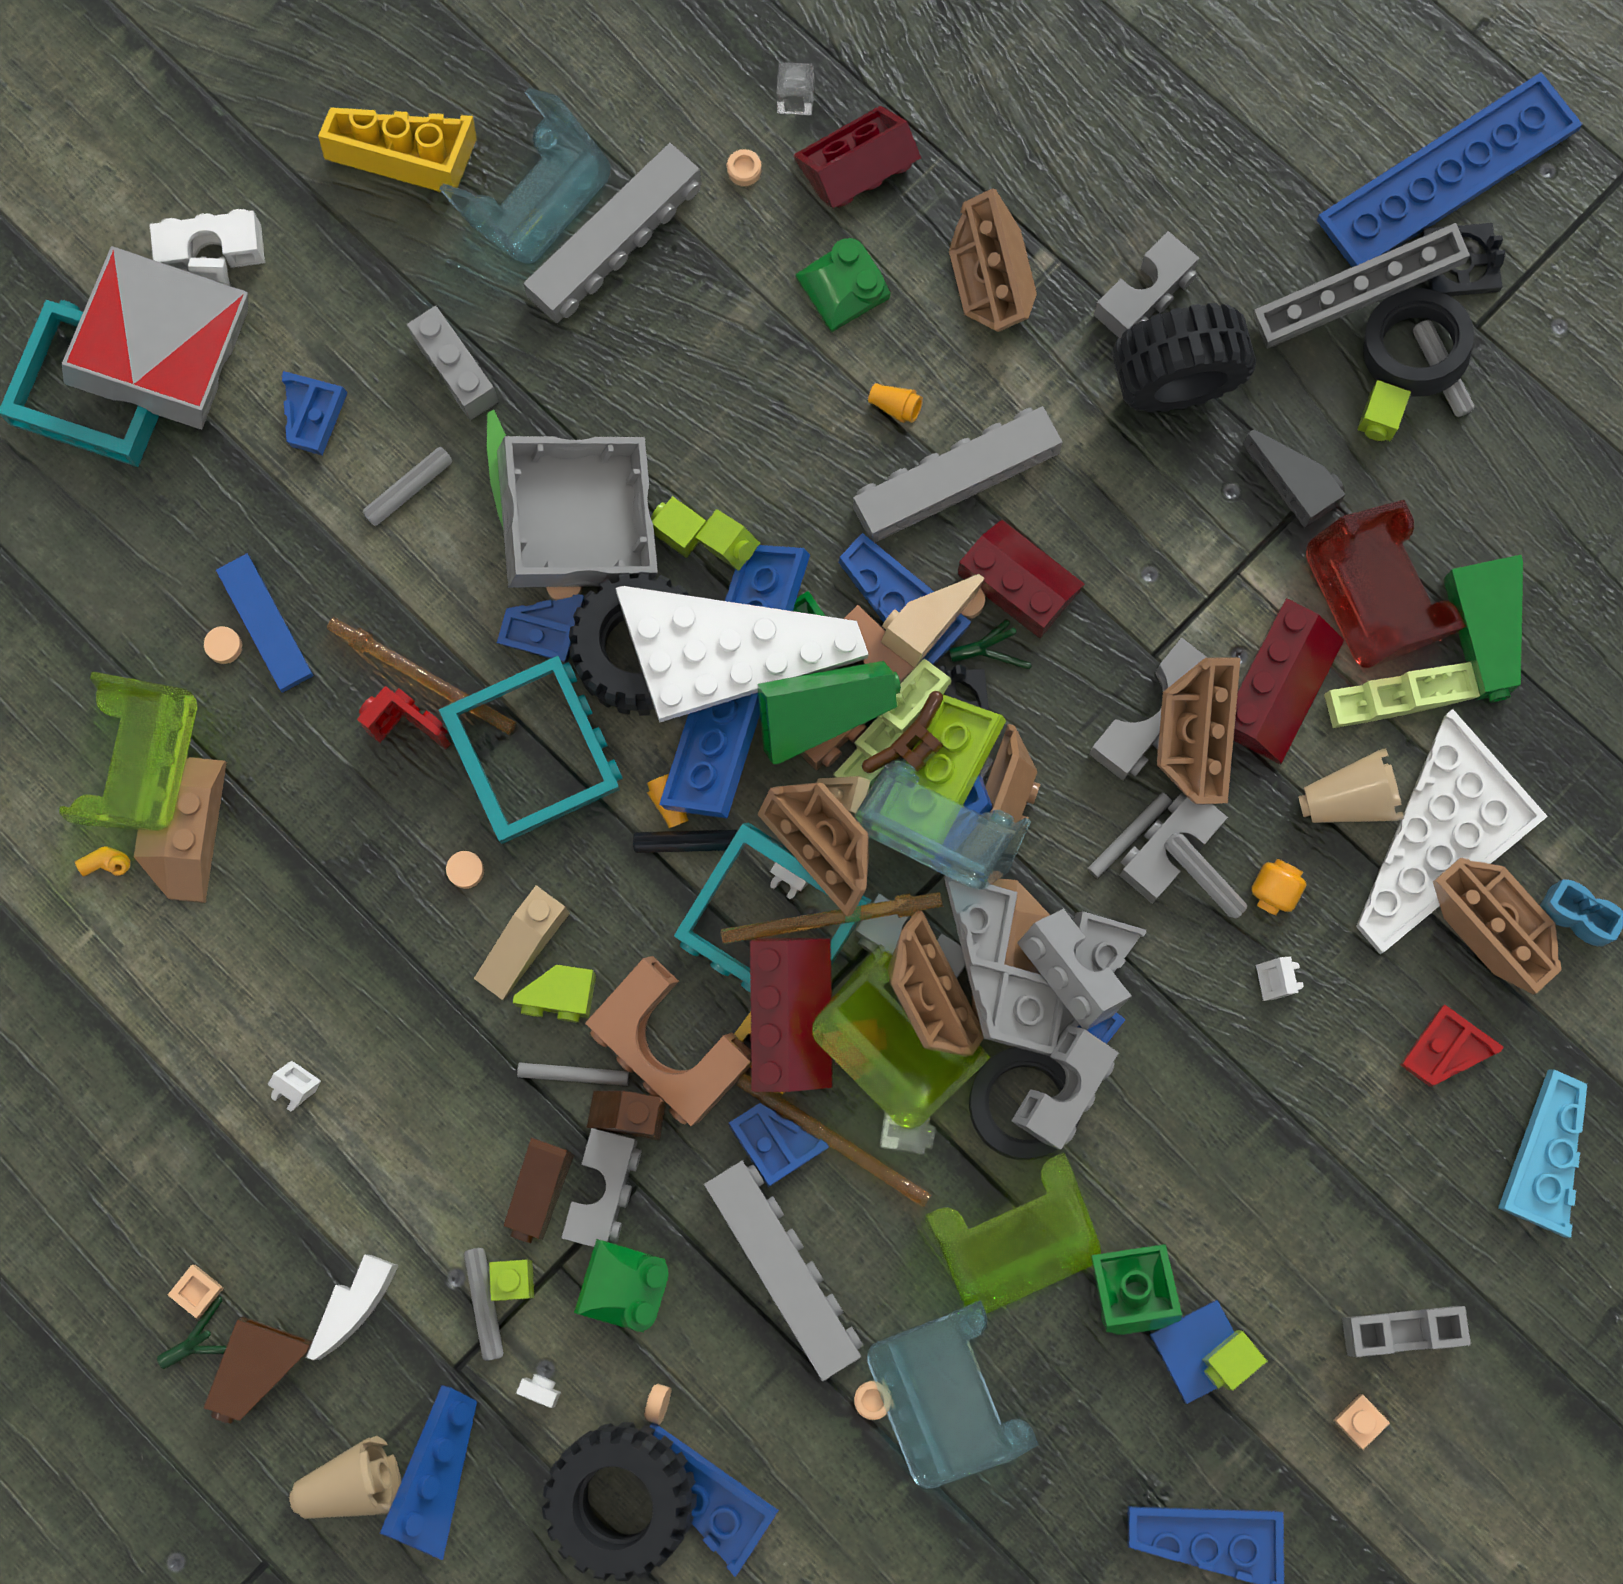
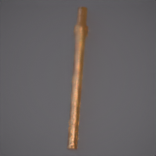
(363, 641)
(903, 906)
(775, 1102)

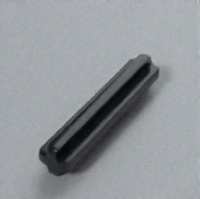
(682, 841)

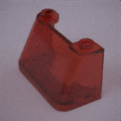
(1376, 585)

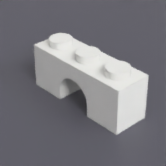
(237, 232)

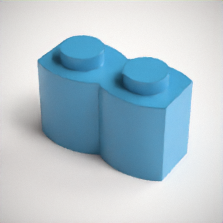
(1590, 919)

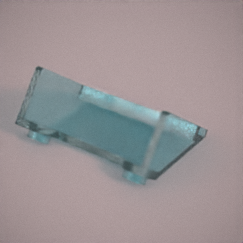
(942, 1400)

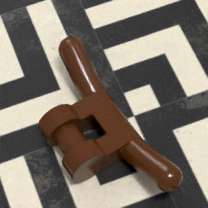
(914, 733)

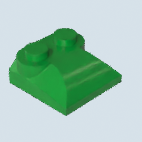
(843, 283)
(622, 1286)
(1136, 1290)

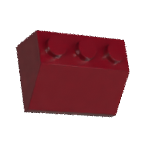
(858, 156)
(1020, 578)

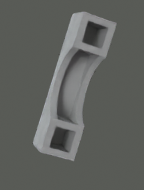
(1125, 743)

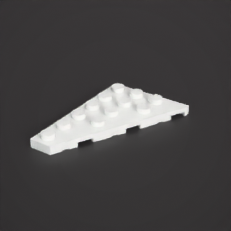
(718, 650)
(1457, 810)

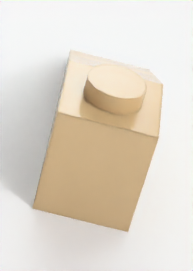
(926, 619)
(521, 942)

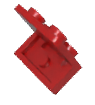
(387, 708)

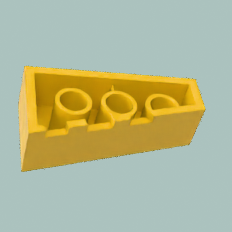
(400, 145)

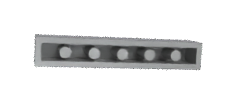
(613, 233)
(1361, 285)
(956, 474)
(783, 1271)

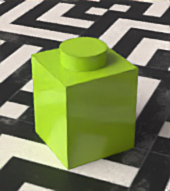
(1383, 411)
(677, 526)
(727, 539)
(511, 1280)
(1233, 1361)

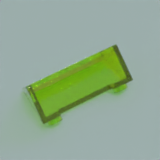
(145, 758)
(881, 1050)
(1021, 1247)

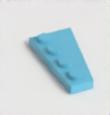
(1547, 1159)

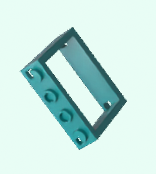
(15, 414)
(593, 738)
(778, 853)

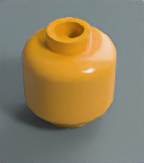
(1278, 887)

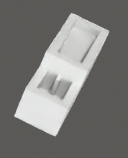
(352, 1305)

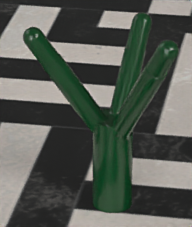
(979, 648)
(190, 1345)

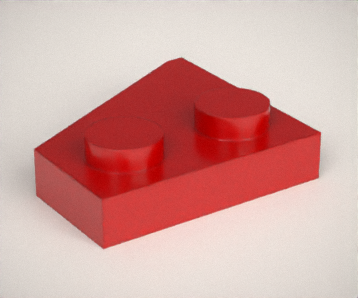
(1447, 1048)

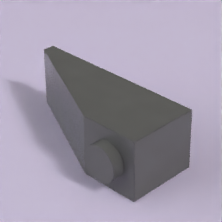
(1298, 479)

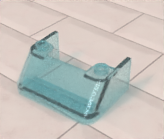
(549, 194)
(939, 830)

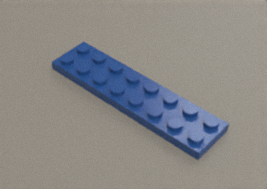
(1449, 171)
(720, 736)

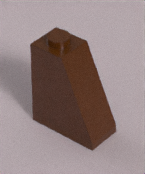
(627, 1113)
(537, 1190)
(251, 1367)

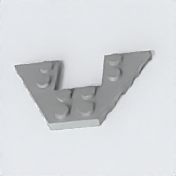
(1016, 1003)

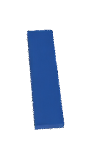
(264, 623)

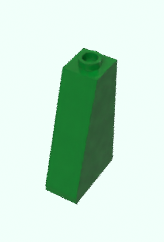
(1491, 608)
(822, 705)

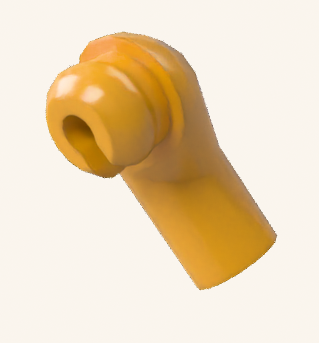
(104, 858)

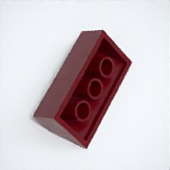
(1284, 680)
(787, 993)

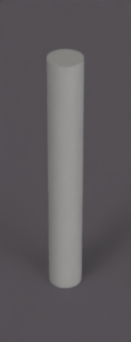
(1129, 835)
(573, 1074)

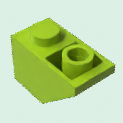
(559, 991)

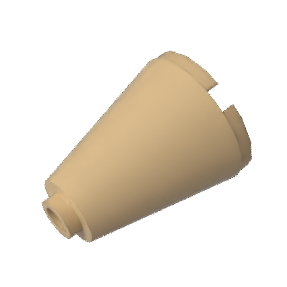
(1355, 793)
(349, 1485)

